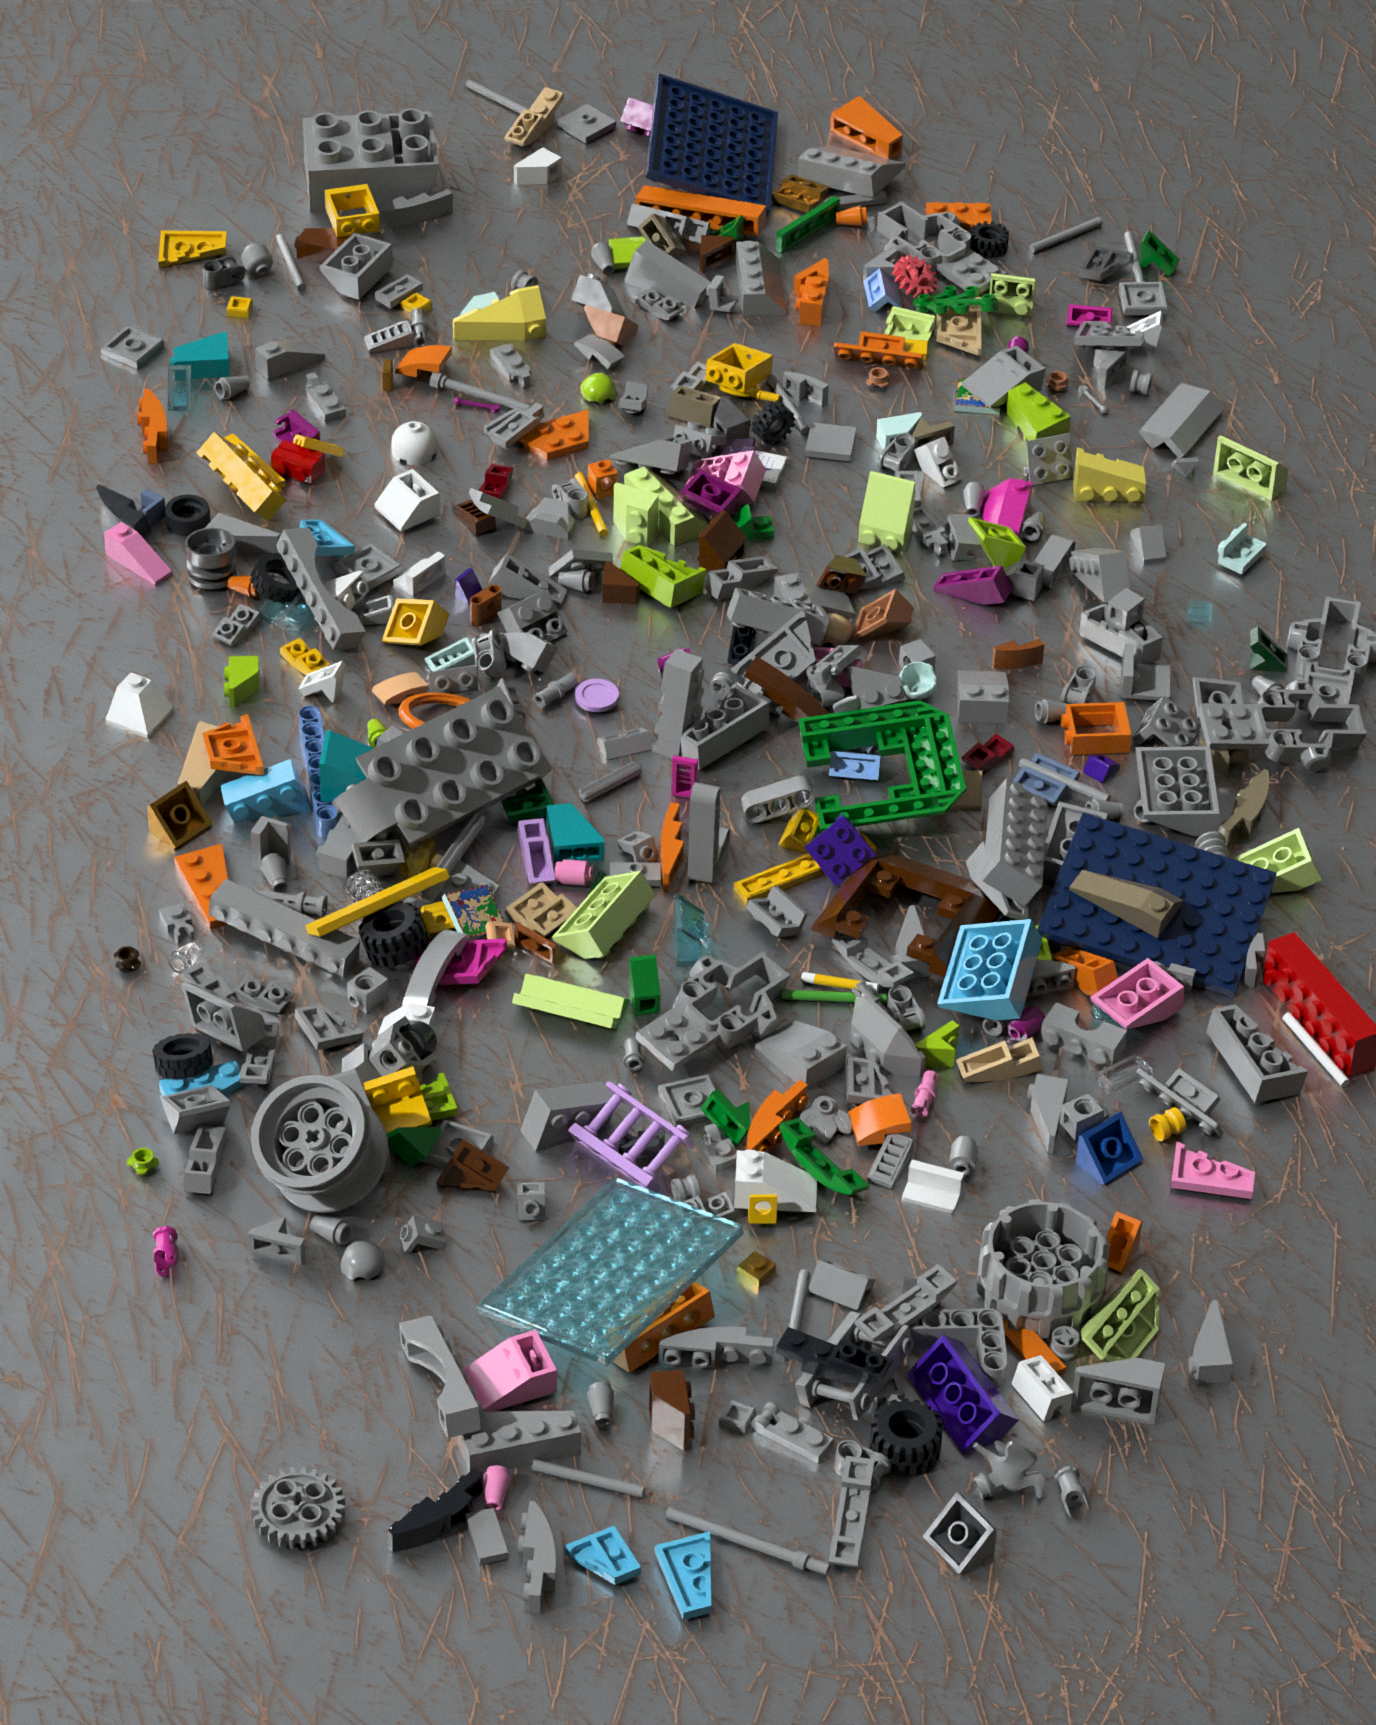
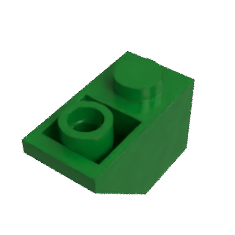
(644, 985)

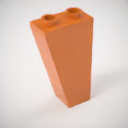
(866, 128)

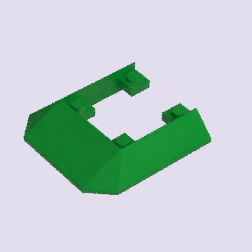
(900, 728)

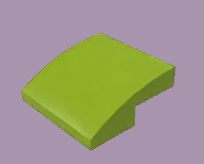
(623, 250)

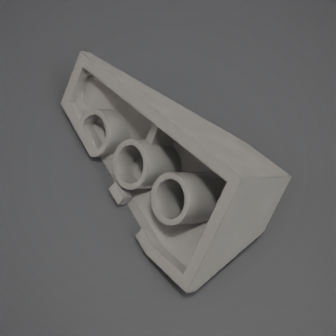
(1007, 905)

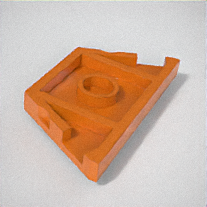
(558, 436)
(233, 748)

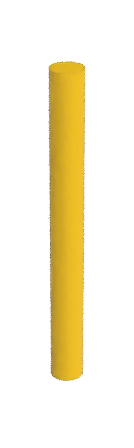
(592, 506)

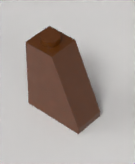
(317, 244)

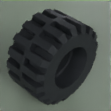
(394, 934)
(911, 1420)

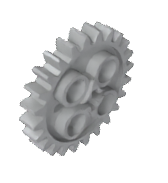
(297, 1507)

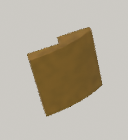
(800, 193)

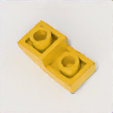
(302, 657)

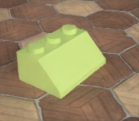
(1249, 469)

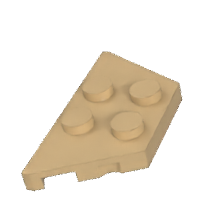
(960, 330)

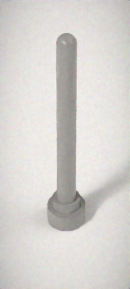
(440, 380)

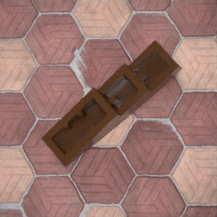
(784, 691)

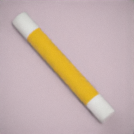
(835, 981)

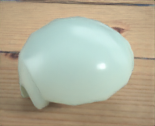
(918, 680)

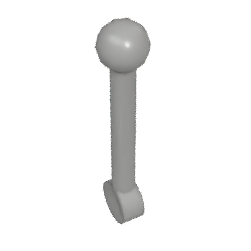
(1084, 390)

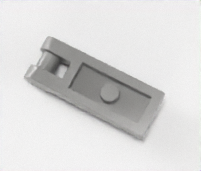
(792, 1433)

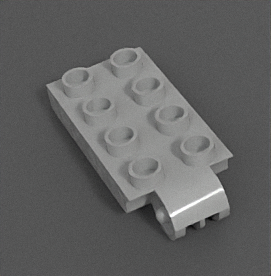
(443, 772)

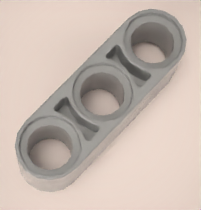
(1055, 557)
(788, 795)

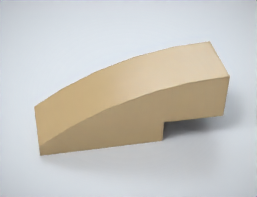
(1001, 1062)

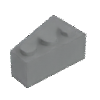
(557, 1108)

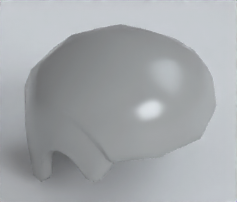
(362, 1260)

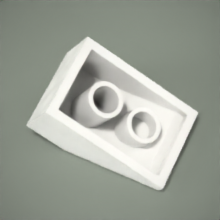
(765, 1174)

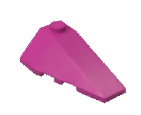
(1008, 504)

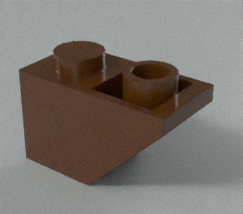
(842, 575)

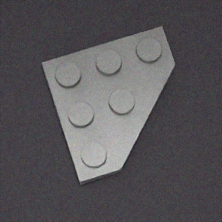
(1102, 334)

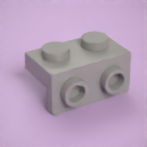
(701, 438)
(778, 913)

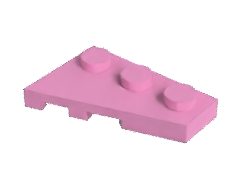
(1201, 1174)

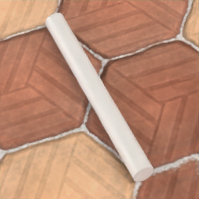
(1316, 1050)

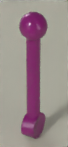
(495, 408)

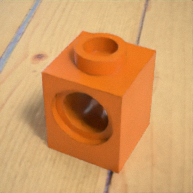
(602, 478)

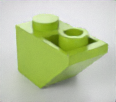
(242, 678)

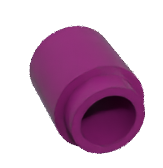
(1027, 1025)

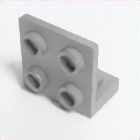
(1143, 680)
(1168, 724)

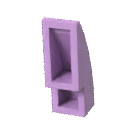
(536, 851)

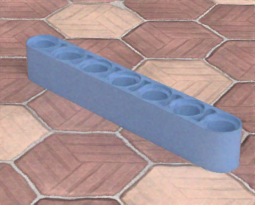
(312, 740)

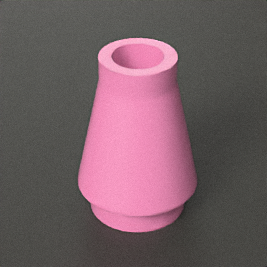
(496, 1485)

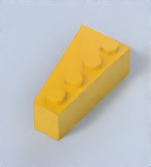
(243, 475)

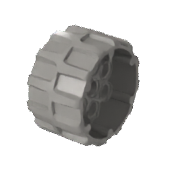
(1044, 1255)

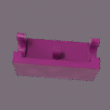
(294, 425)

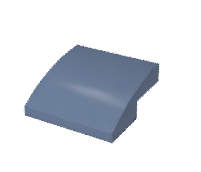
(1042, 785)

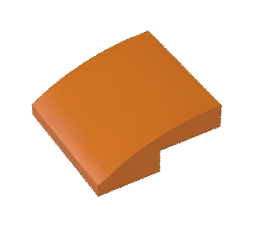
(425, 358)
(879, 1117)

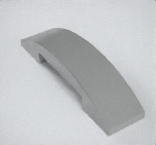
(869, 963)
(432, 967)
(261, 1057)
(909, 1307)
(852, 1512)

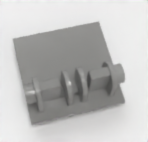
(1049, 459)

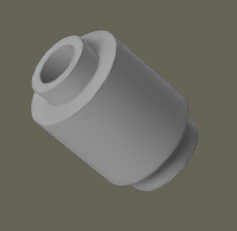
(963, 1155)

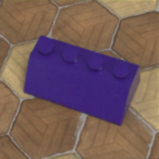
(962, 1395)

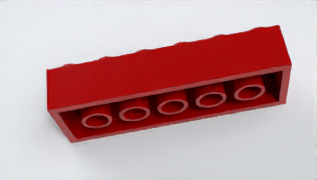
(1321, 1004)

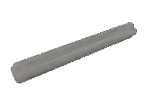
(456, 851)

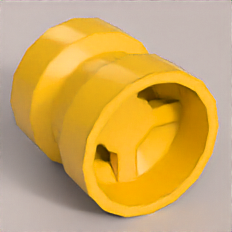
(1169, 1123)

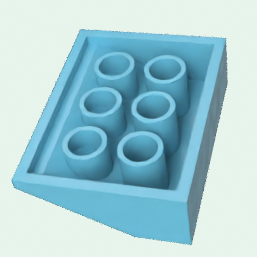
(991, 969)

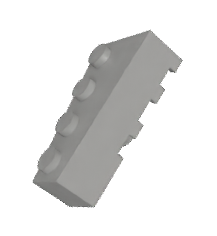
(1101, 571)
(769, 615)
(679, 702)
(725, 726)
(1253, 1056)
(519, 1437)

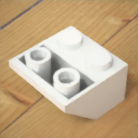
(408, 501)

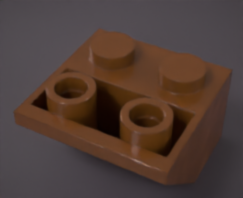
(720, 543)
(670, 1407)

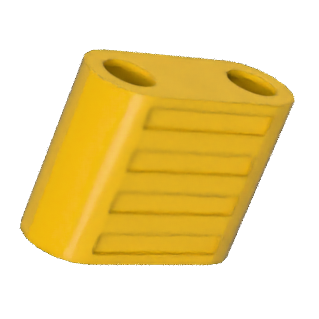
(436, 919)

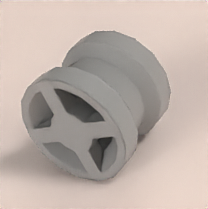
(522, 279)
(1141, 382)
(686, 1188)
(1065, 1343)

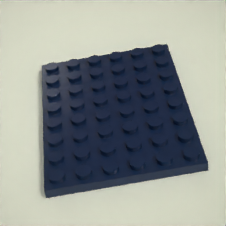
(711, 143)
(1208, 931)

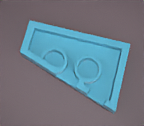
(328, 540)
(221, 1076)
(688, 1573)

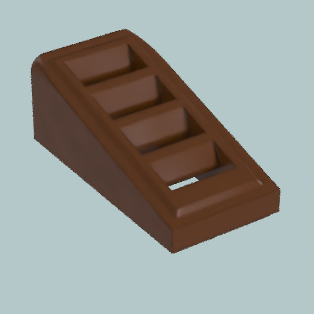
(474, 518)

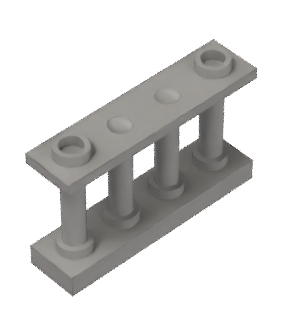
(860, 1400)

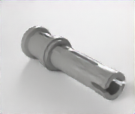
(301, 902)

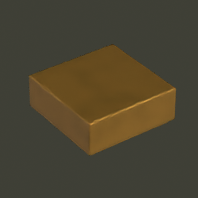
(387, 374)

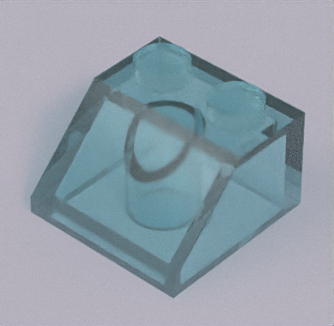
(689, 933)

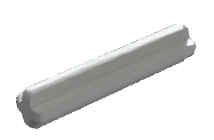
(856, 200)
(610, 781)

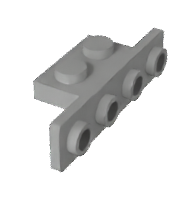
(1188, 1095)

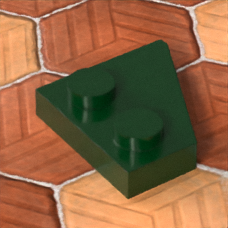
(527, 804)

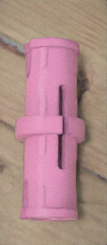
(925, 1094)

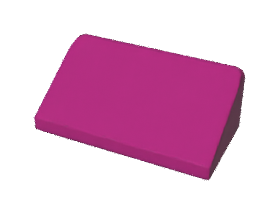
(1081, 313)

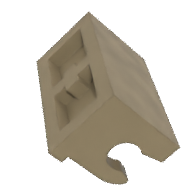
(693, 406)

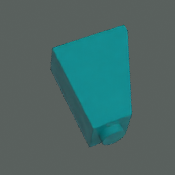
(206, 356)
(573, 835)

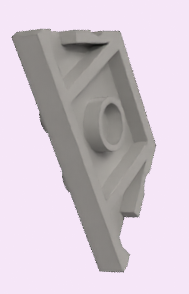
(786, 649)

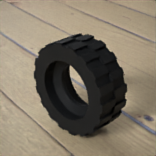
(267, 585)
(182, 1056)

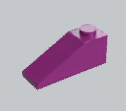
(976, 585)

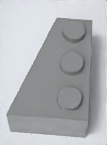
(1142, 635)

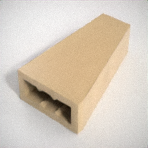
(197, 768)

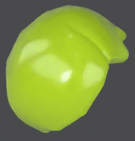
(598, 388)

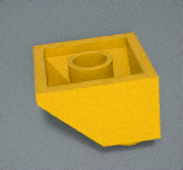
(415, 622)

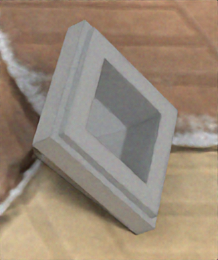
(1185, 465)

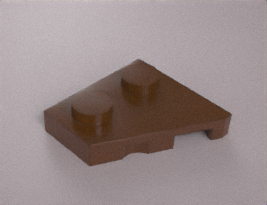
(473, 1168)

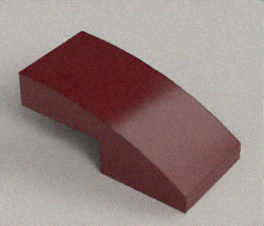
(497, 480)
(989, 754)

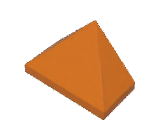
(1123, 1240)

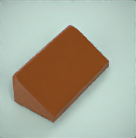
(538, 944)

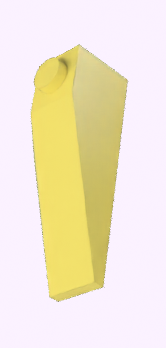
(512, 318)

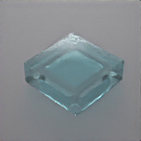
(1199, 612)

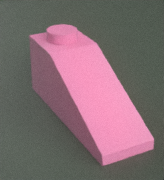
(134, 553)

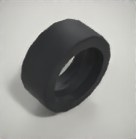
(184, 504)

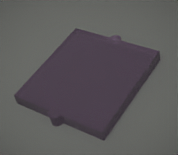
(734, 446)

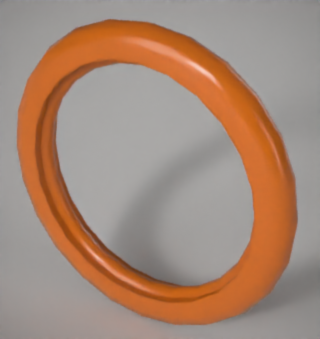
(426, 698)

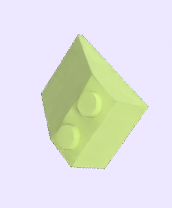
(887, 512)
(1287, 857)

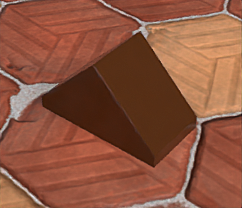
(715, 251)
(619, 586)

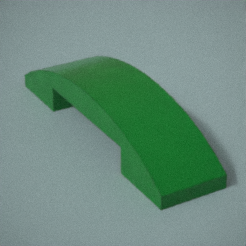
(800, 1142)

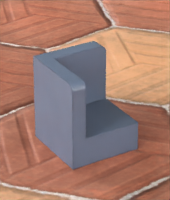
(152, 506)

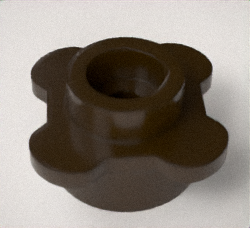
(127, 958)

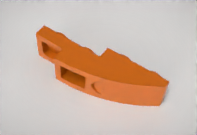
(154, 425)
(776, 1108)

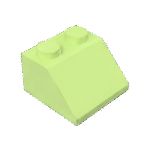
(636, 513)

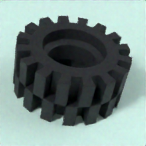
(989, 239)
(773, 422)

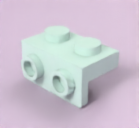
(1240, 550)

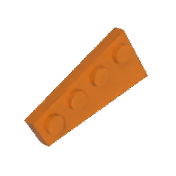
(203, 874)

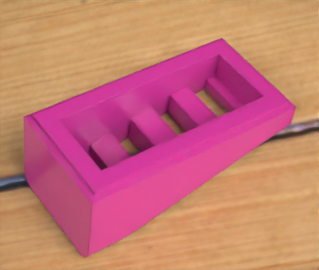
(681, 779)

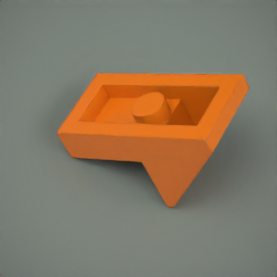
(819, 269)

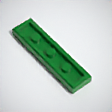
(807, 224)

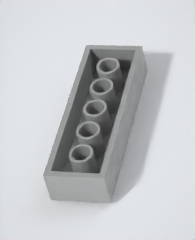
(1015, 842)

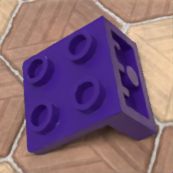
(840, 850)

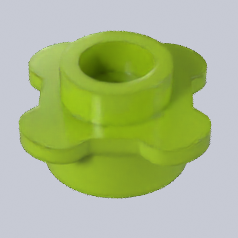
(142, 1160)

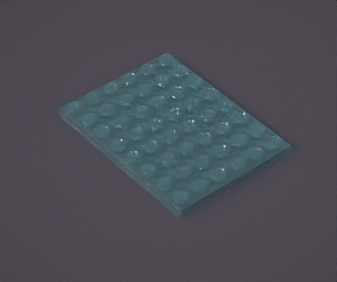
(610, 1270)

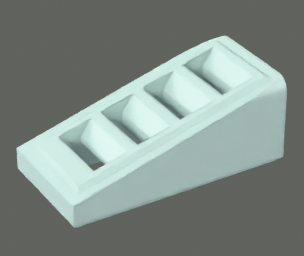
(461, 650)

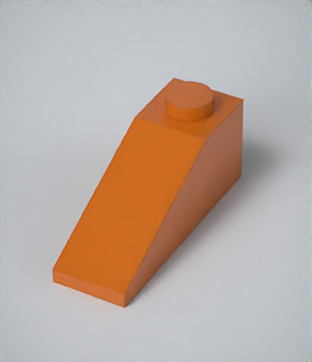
(1091, 971)

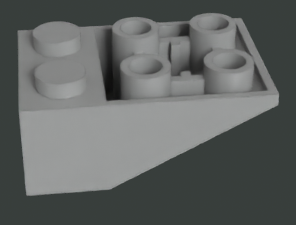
(1003, 372)
(667, 453)

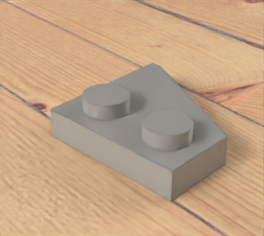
(875, 687)
(325, 1028)
(864, 1081)

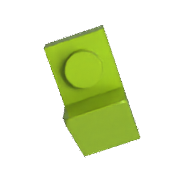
(940, 1046)

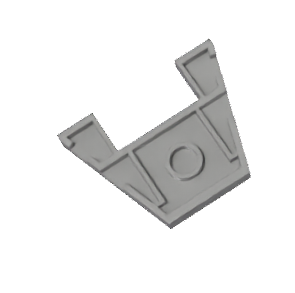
(460, 878)

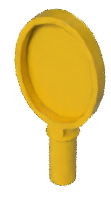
(754, 392)

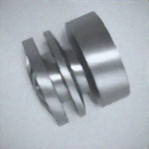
(210, 558)

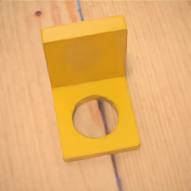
(762, 1216)

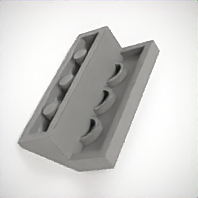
(1182, 419)

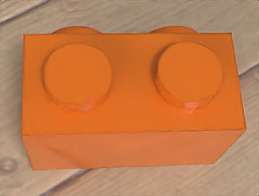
(812, 300)

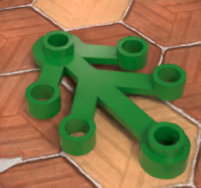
(958, 303)

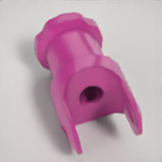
(165, 1252)

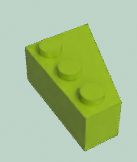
(1035, 413)
(662, 578)

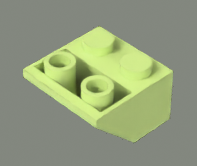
(1014, 294)

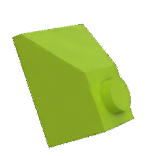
(998, 542)

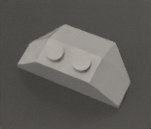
(884, 1040)

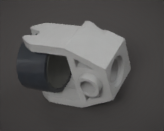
(410, 1044)

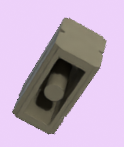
(662, 235)

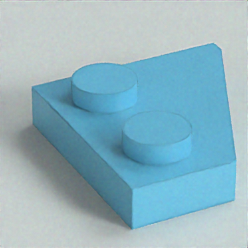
(605, 1555)

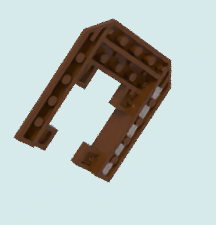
(882, 875)

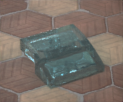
(288, 615)

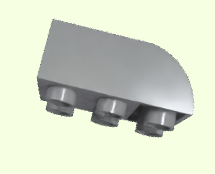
(382, 150)

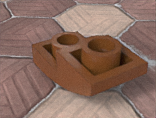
(1013, 656)

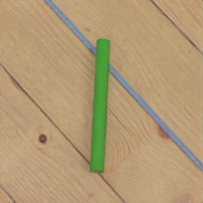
(824, 996)

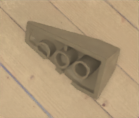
(1134, 902)

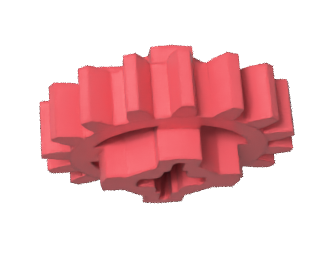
(915, 276)

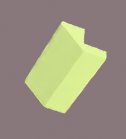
(571, 1001)

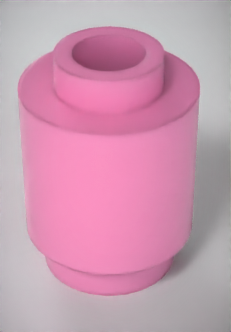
(573, 872)

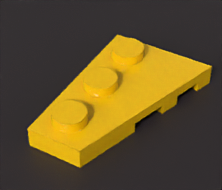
(187, 246)

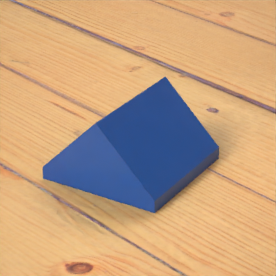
(1108, 1149)

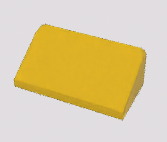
(799, 830)

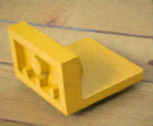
(398, 1100)

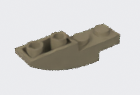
(1249, 810)

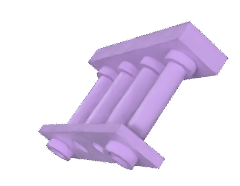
(627, 1162)

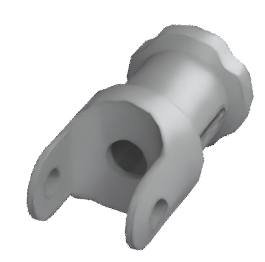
(1071, 1488)

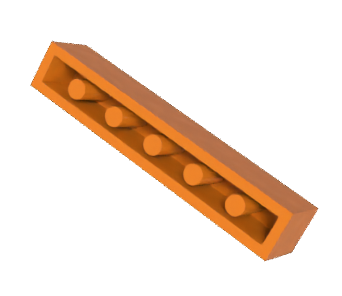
(704, 208)

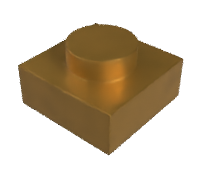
(756, 1268)

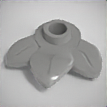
(826, 1122)

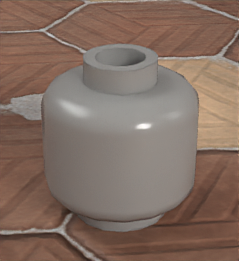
(257, 259)

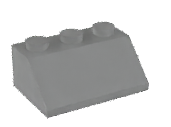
(358, 265)
(223, 1017)

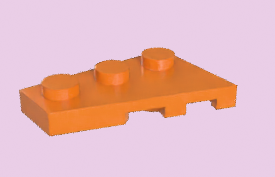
(967, 213)

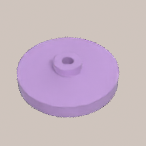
(596, 695)

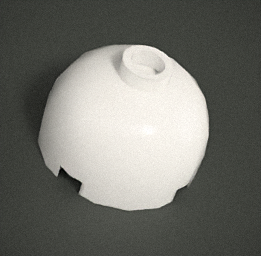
(414, 443)

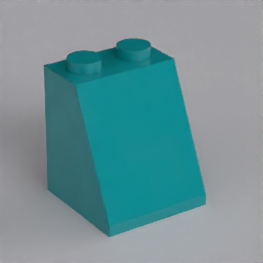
(339, 765)

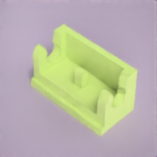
(910, 324)

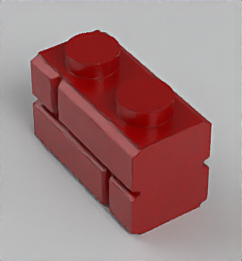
(298, 462)

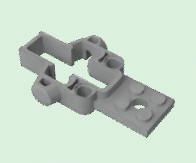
(959, 264)
(1326, 680)
(1282, 744)
(696, 1031)

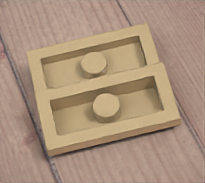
(541, 910)

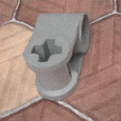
(898, 453)
(573, 494)
(490, 654)
(1080, 686)
(825, 694)
(905, 1009)
(852, 1448)

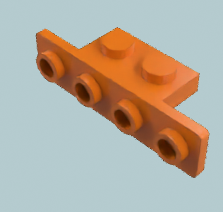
(879, 348)

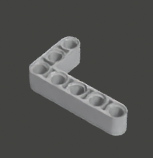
(706, 838)
(971, 1326)

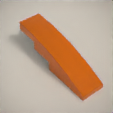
(671, 846)

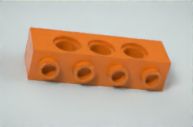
(685, 1314)

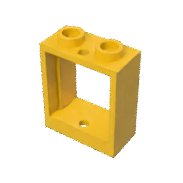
(359, 198)
(742, 371)

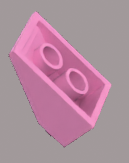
(1141, 996)

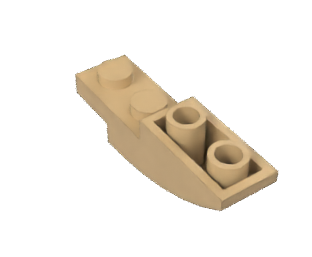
(537, 119)

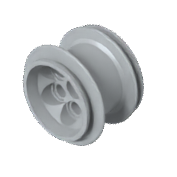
(309, 1111)

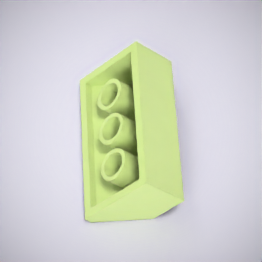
(676, 518)
(605, 915)

